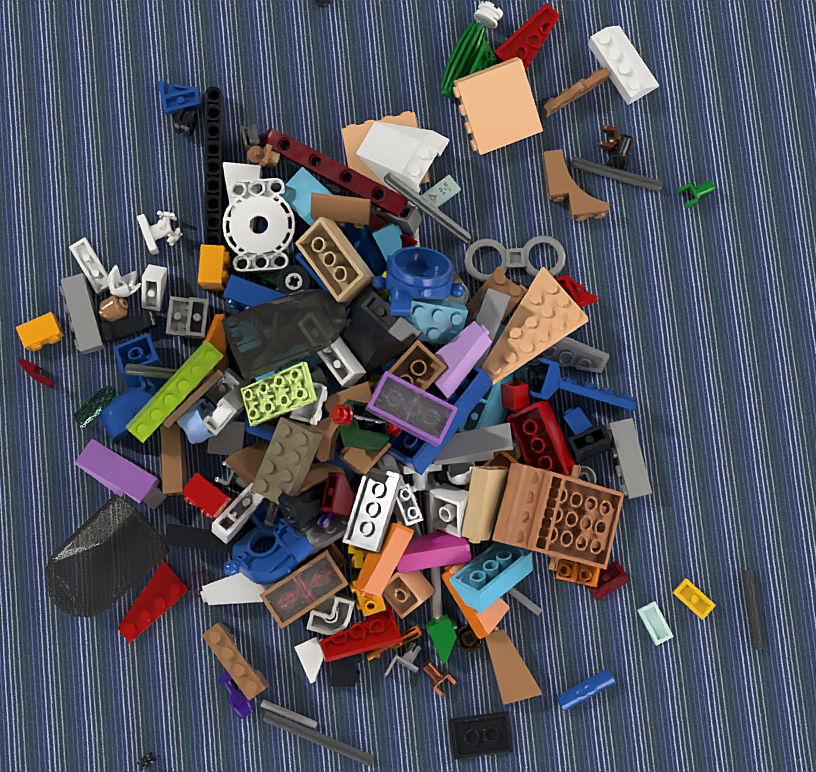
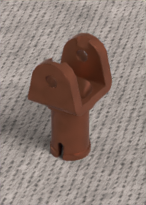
(615, 139)
(436, 676)

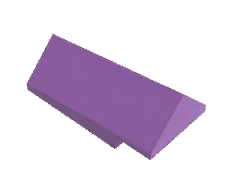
(116, 472)

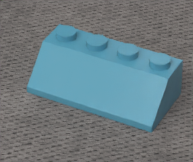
(491, 574)

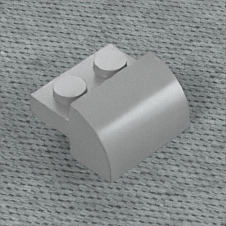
(187, 317)

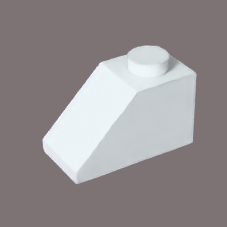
(153, 287)
(310, 657)

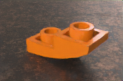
(577, 573)

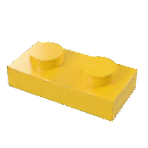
(694, 599)

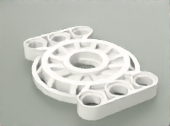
(266, 243)

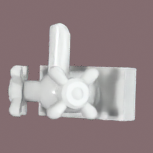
(159, 230)
(420, 482)

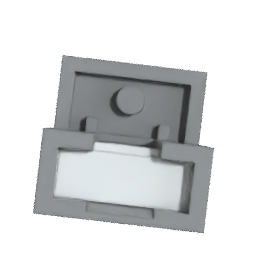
(229, 401)

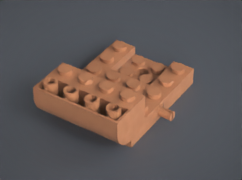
(558, 515)

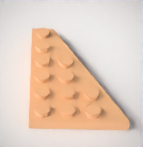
(537, 324)

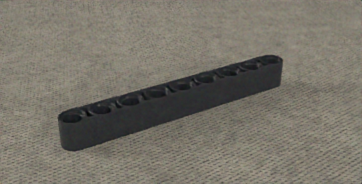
(211, 160)

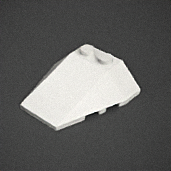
(402, 151)

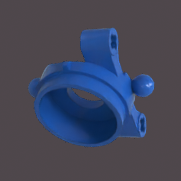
(416, 274)
(275, 563)

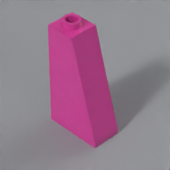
(434, 551)

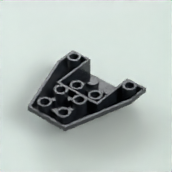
(373, 333)

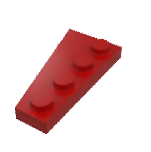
(156, 598)

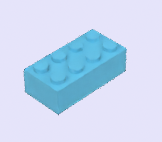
(437, 318)

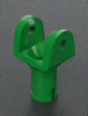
(697, 192)

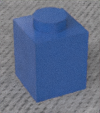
(576, 421)

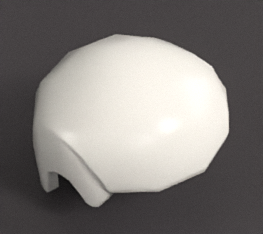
(460, 472)

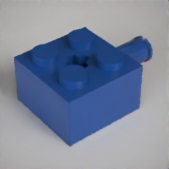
(140, 352)

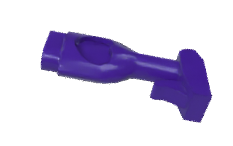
(237, 699)

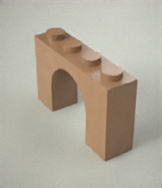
(246, 677)

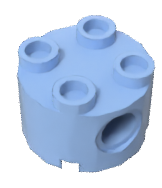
(192, 421)

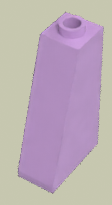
(461, 356)

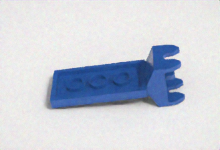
(553, 381)

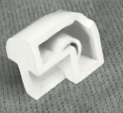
(331, 614)

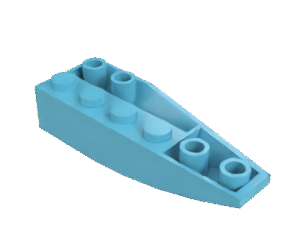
(489, 409)

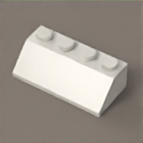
(623, 62)

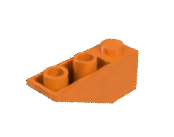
(217, 338)

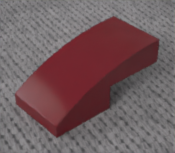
(34, 370)

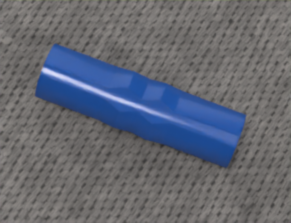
(585, 689)

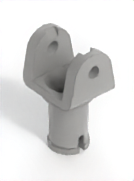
(233, 479)

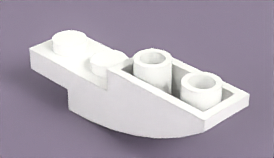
(405, 505)

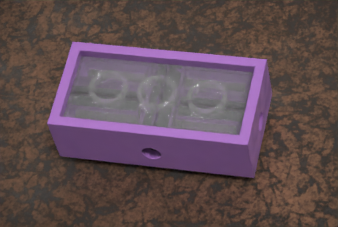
(411, 409)

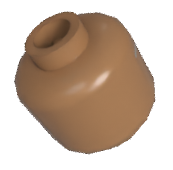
(113, 309)

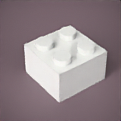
(448, 508)

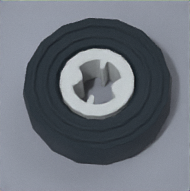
(296, 272)

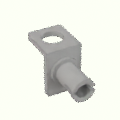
(407, 659)

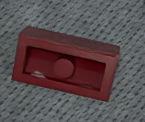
(609, 580)

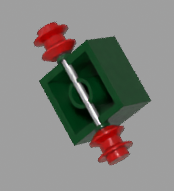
(361, 428)

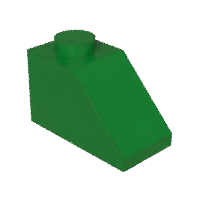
(442, 635)

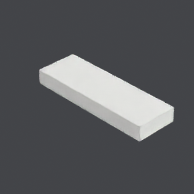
(90, 265)

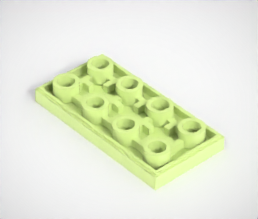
(278, 394)

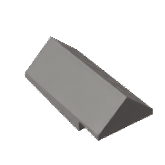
(475, 445)

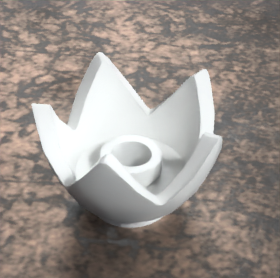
(124, 285)

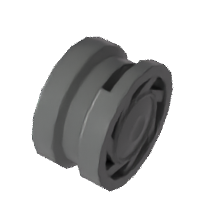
(253, 136)

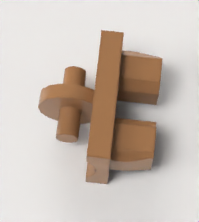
(264, 156)

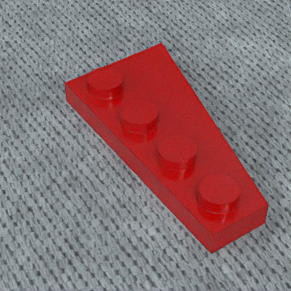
(529, 37)
(367, 635)

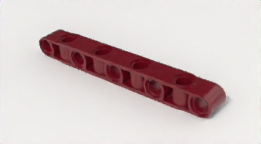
(335, 172)

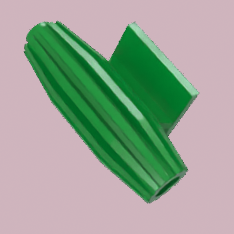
(468, 57)

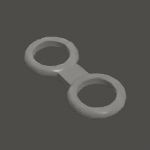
(514, 257)

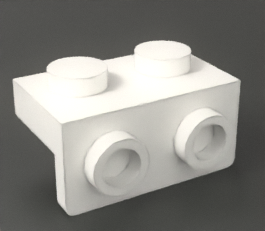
(311, 412)

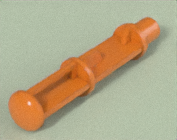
(375, 653)

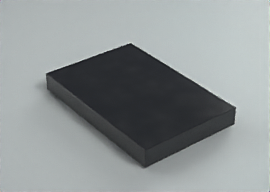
(481, 735)

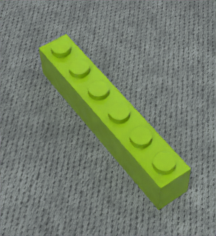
(174, 391)

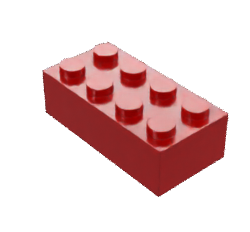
(541, 439)
(207, 496)

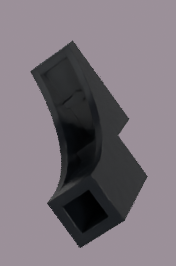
(302, 508)

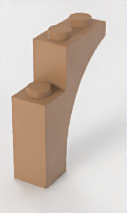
(562, 186)
(331, 430)

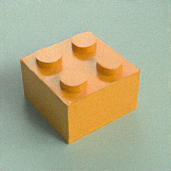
(214, 267)

